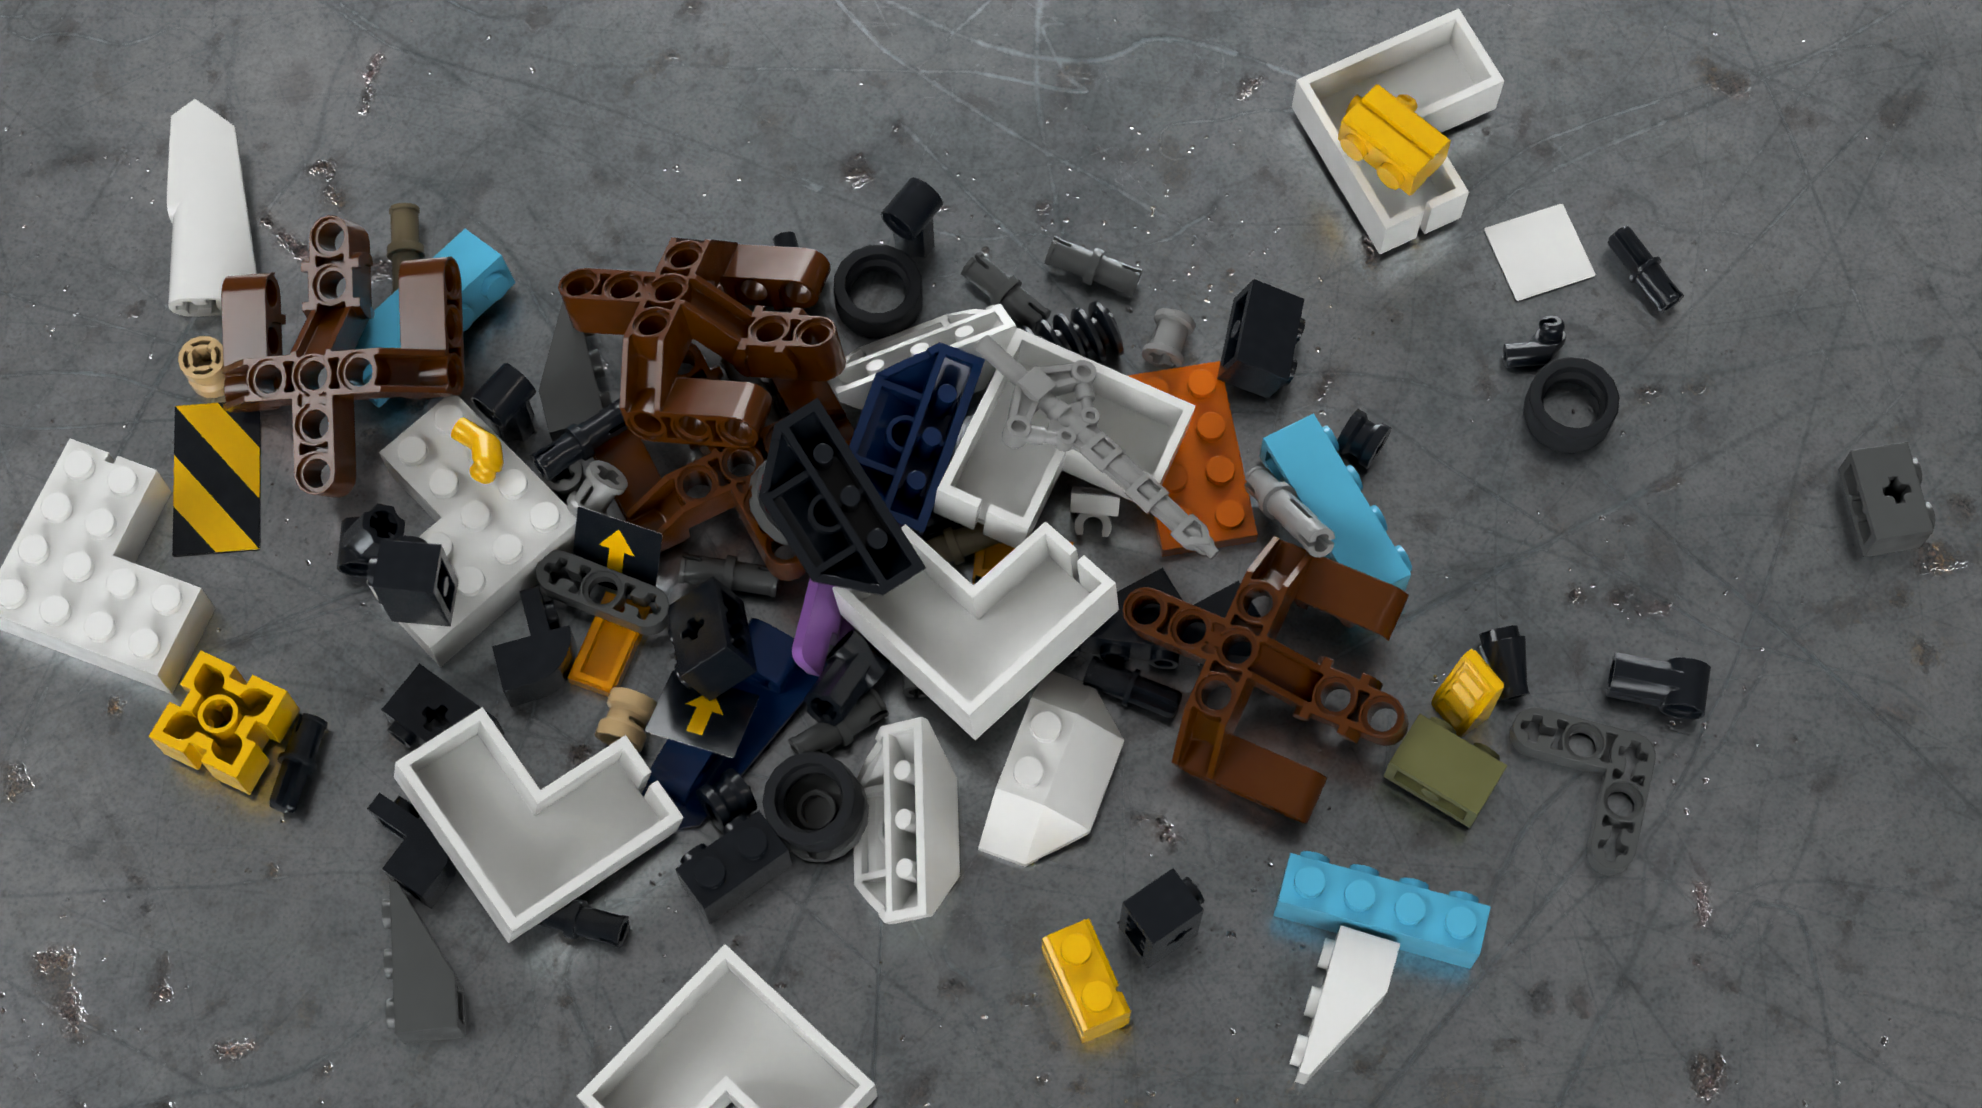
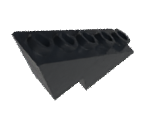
(1118, 642)

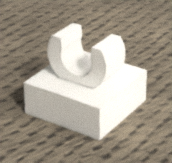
(1093, 503)

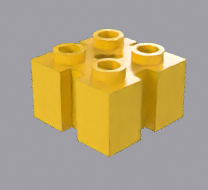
(220, 694)

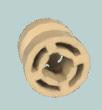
(203, 376)
(626, 716)

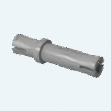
(1280, 502)

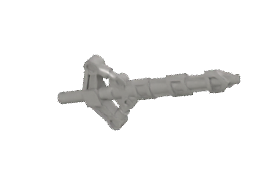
(1077, 427)

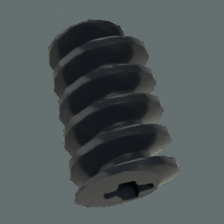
(1083, 331)

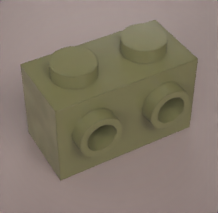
(1445, 769)

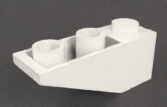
(1352, 988)

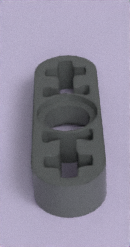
(566, 591)

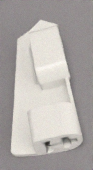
(206, 211)

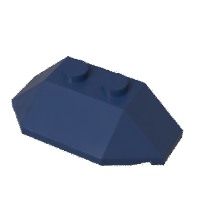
(913, 428)

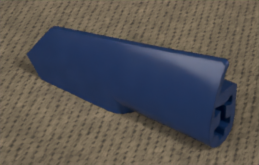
(780, 691)

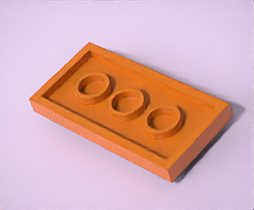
(1208, 467)

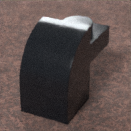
(537, 663)
(420, 860)

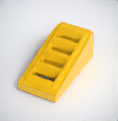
(1468, 693)

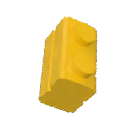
(1392, 140)
(1085, 980)

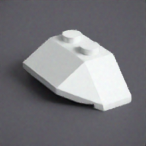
(955, 329)
(1053, 773)
(912, 831)

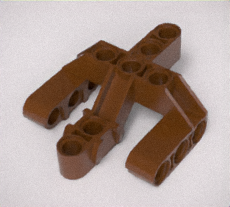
(701, 298)
(264, 379)
(664, 502)
(1206, 735)

